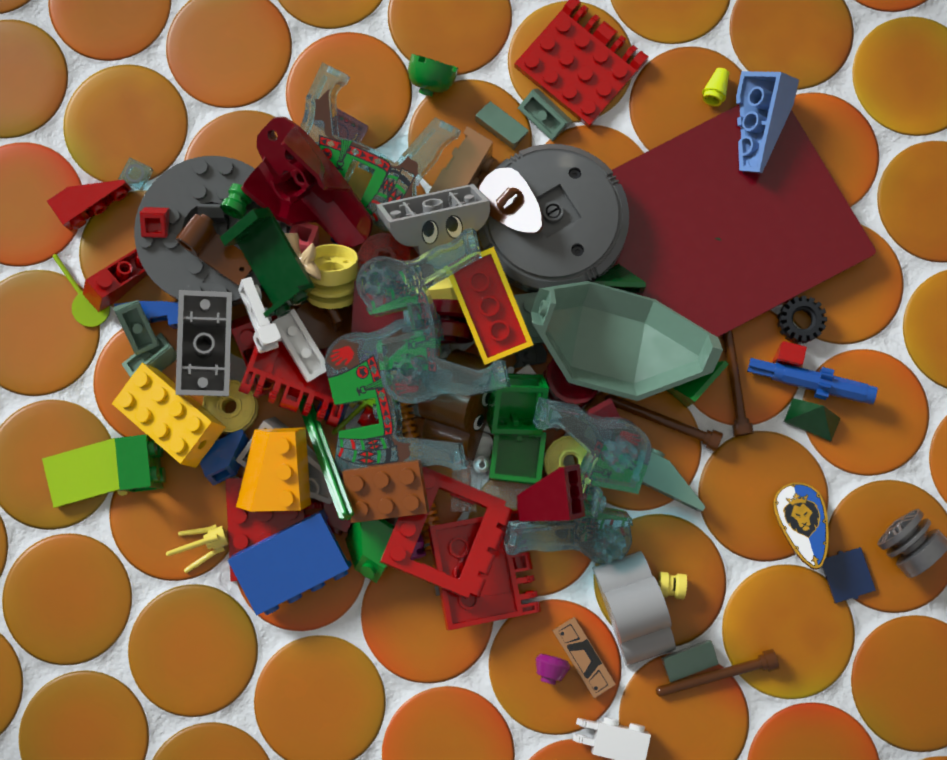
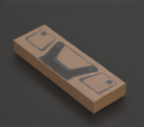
(584, 657)

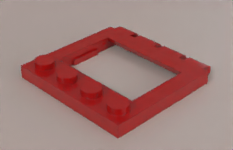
(408, 529)

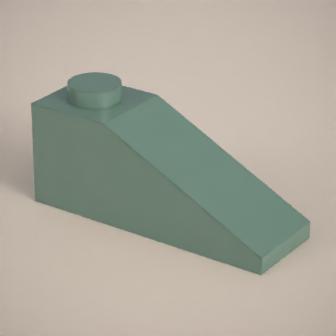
(666, 480)

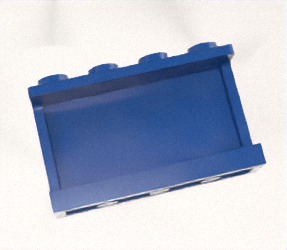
(289, 563)

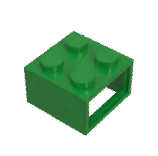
(514, 407)
(517, 458)
(139, 464)

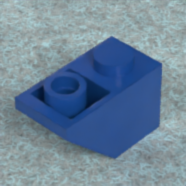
(221, 458)

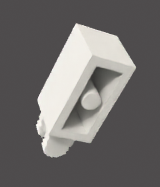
(615, 740)

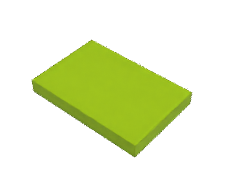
(82, 473)

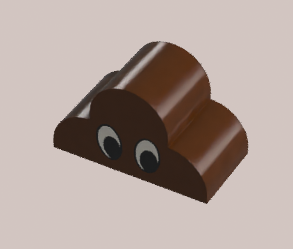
(456, 415)

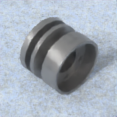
(917, 548)

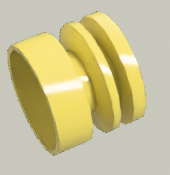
(338, 272)

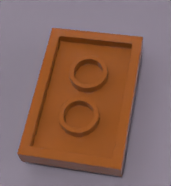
(386, 491)

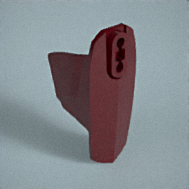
(305, 185)

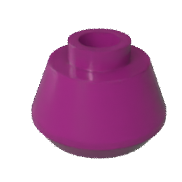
(551, 668)

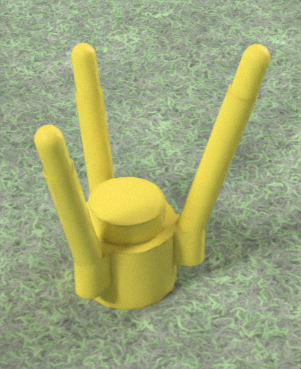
(215, 538)

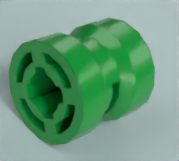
(236, 202)

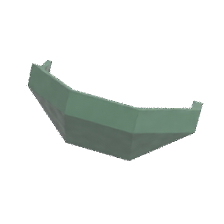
(621, 340)

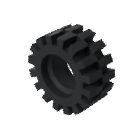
(809, 306)

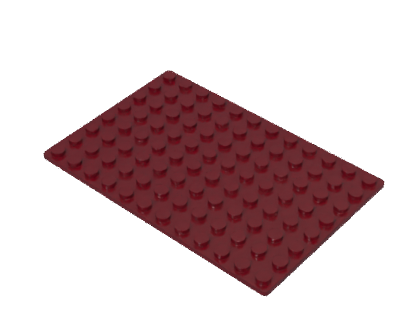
(775, 226)

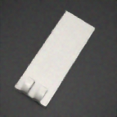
(300, 345)

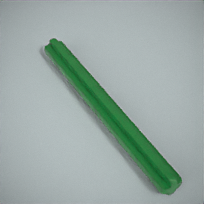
(327, 463)

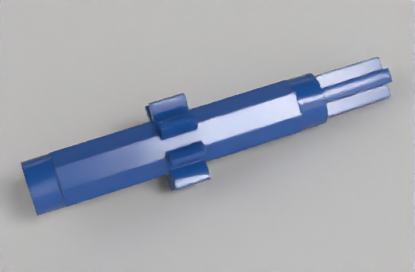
(821, 382)

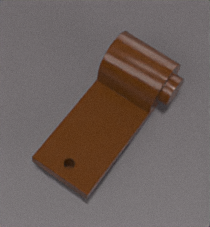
(203, 242)

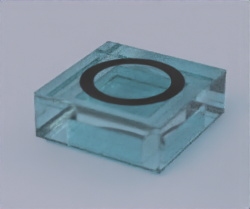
(136, 174)

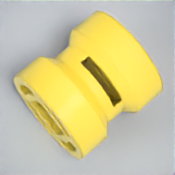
(673, 585)

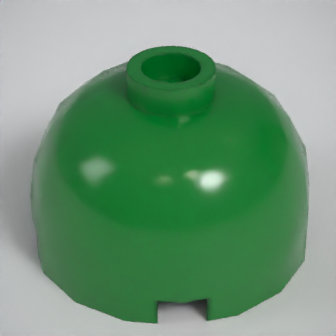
(431, 75)

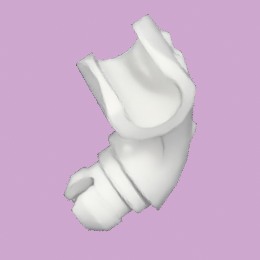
(483, 454)

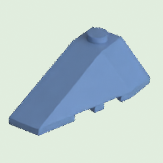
(764, 108)

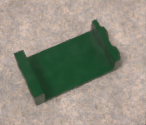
(271, 260)

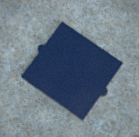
(848, 575)

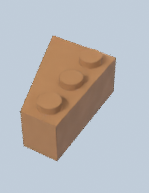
(467, 162)

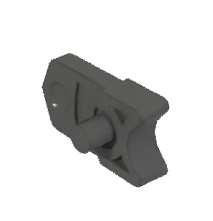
(531, 355)

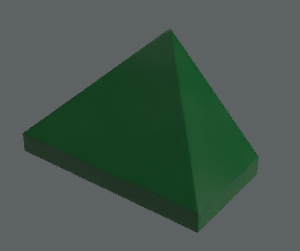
(622, 279)
(812, 418)

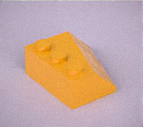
(276, 472)

